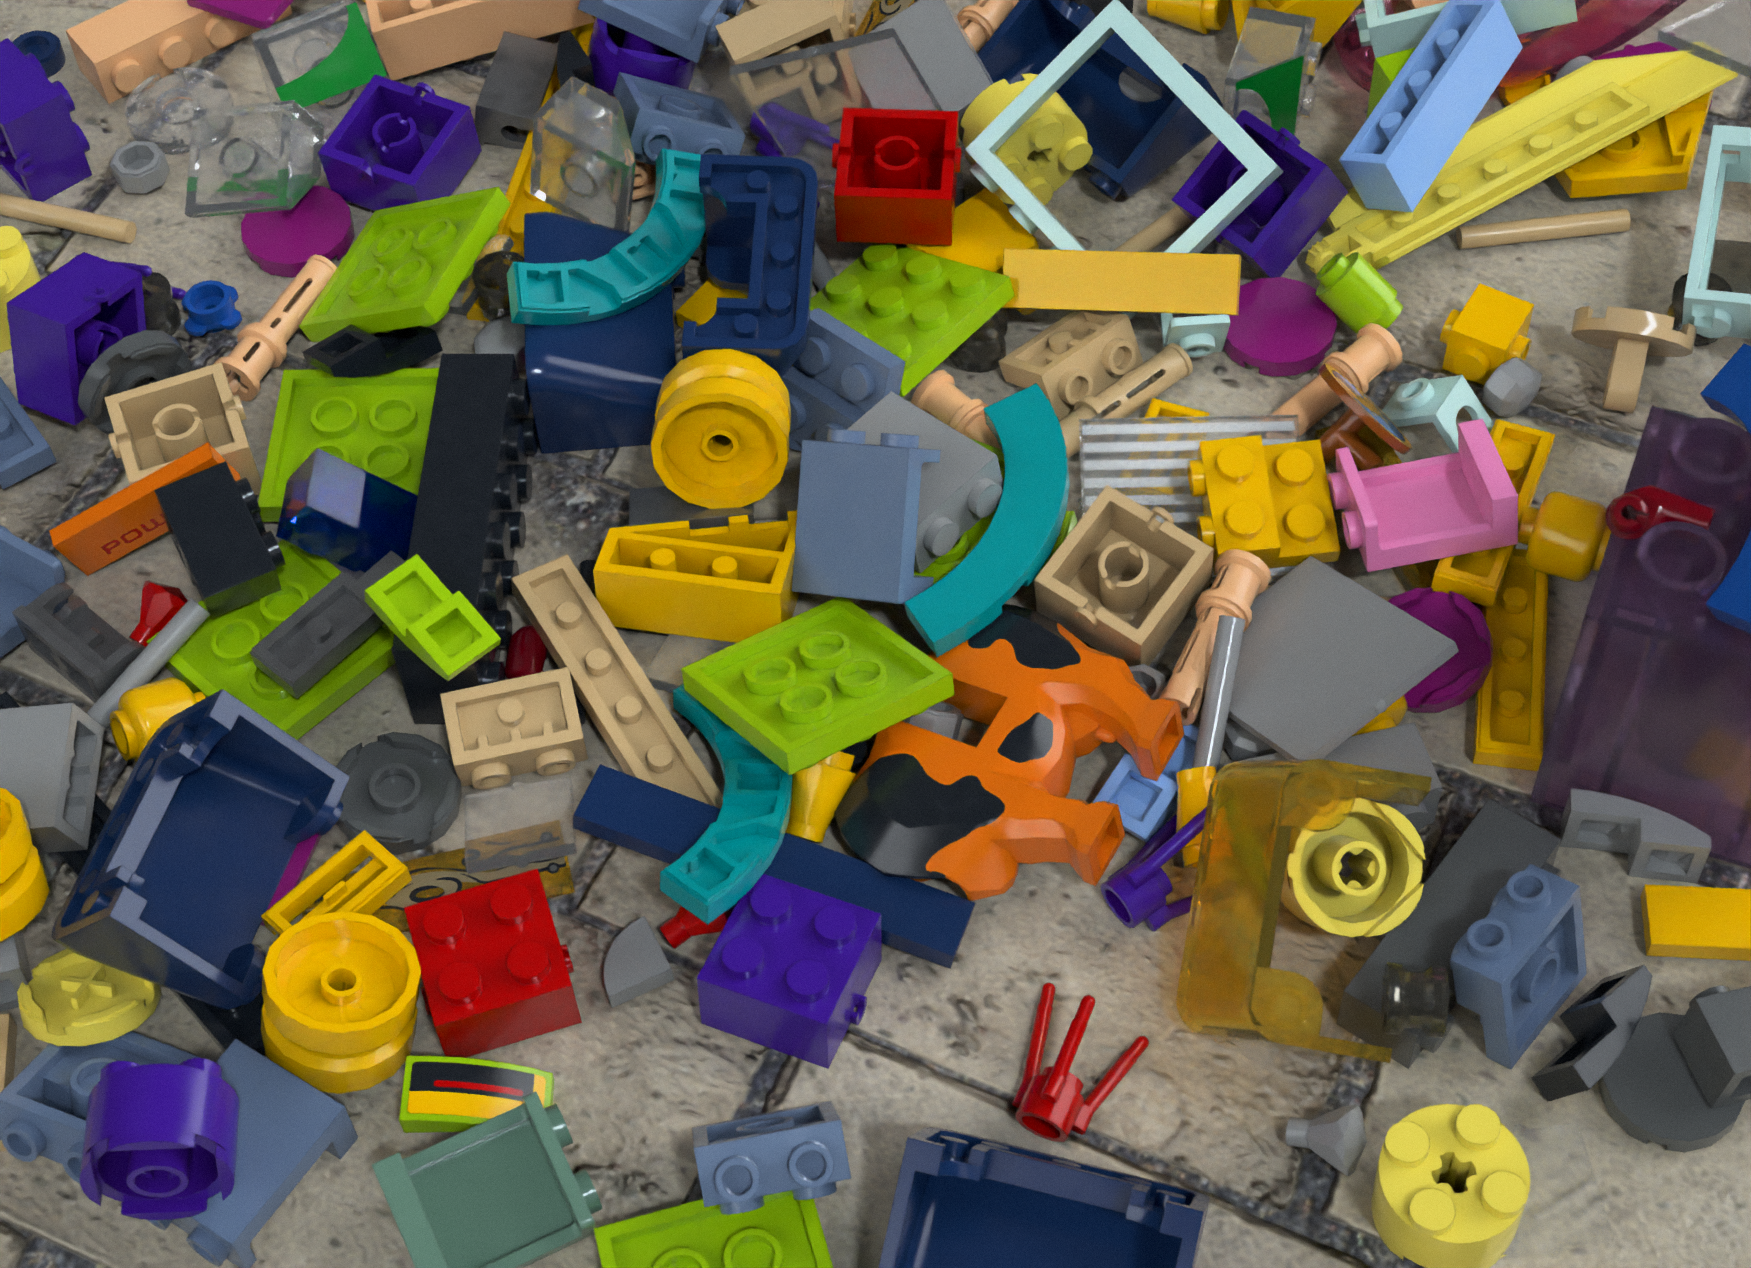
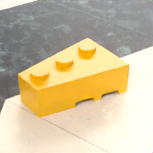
(701, 580)

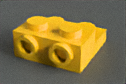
(1264, 500)

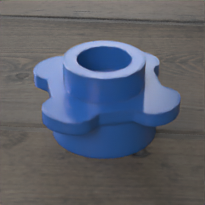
(210, 308)

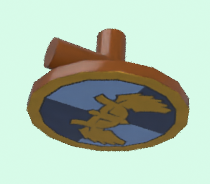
(1360, 413)

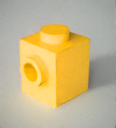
(1486, 333)

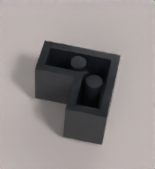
(221, 538)

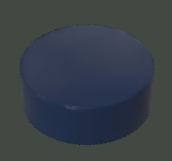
(44, 47)

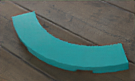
(631, 270)
(1019, 533)
(748, 828)

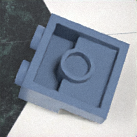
(675, 120)
(837, 379)
(1521, 960)
(48, 1101)
(771, 1155)

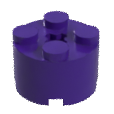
(618, 51)
(160, 1138)

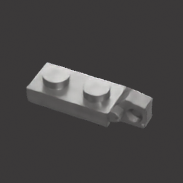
(322, 630)

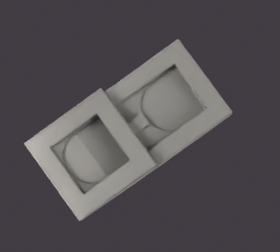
(1655, 840)

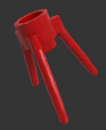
(1052, 1101)

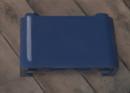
(1127, 136)
(762, 243)
(601, 377)
(199, 851)
(1016, 1207)

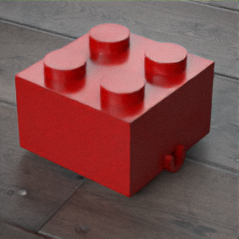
(896, 176)
(492, 965)

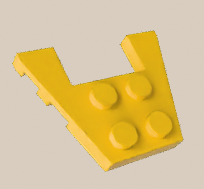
(1644, 161)

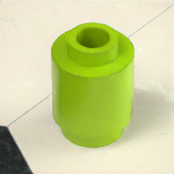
(1357, 292)

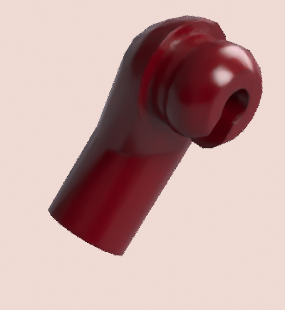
(1648, 506)
(525, 653)

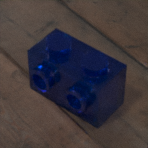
(345, 513)

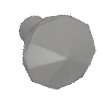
(1335, 1136)

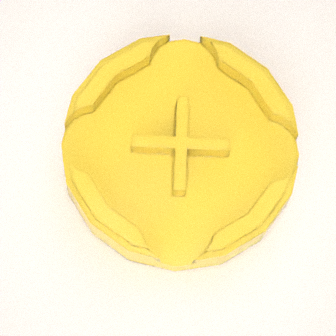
(83, 1001)

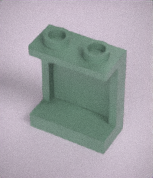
(492, 1193)

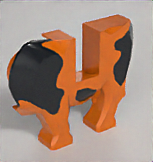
(975, 813)

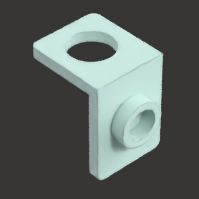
(1195, 334)
(1438, 403)

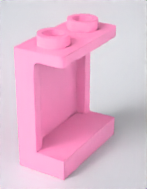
(1428, 504)

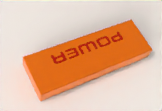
(127, 517)

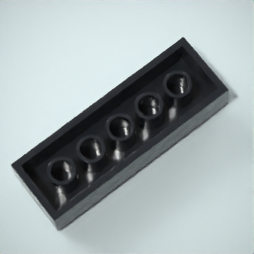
(471, 509)

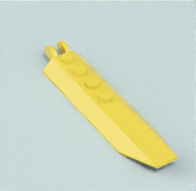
(1524, 148)

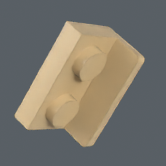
(1075, 357)
(514, 728)

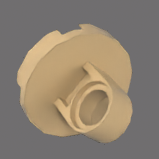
(1632, 337)

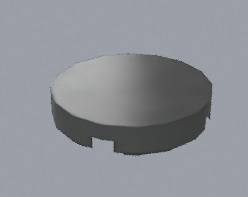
(128, 365)
(399, 792)
(1656, 1093)

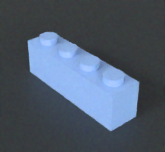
(1431, 104)

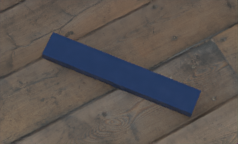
(669, 824)

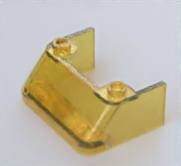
(1237, 893)

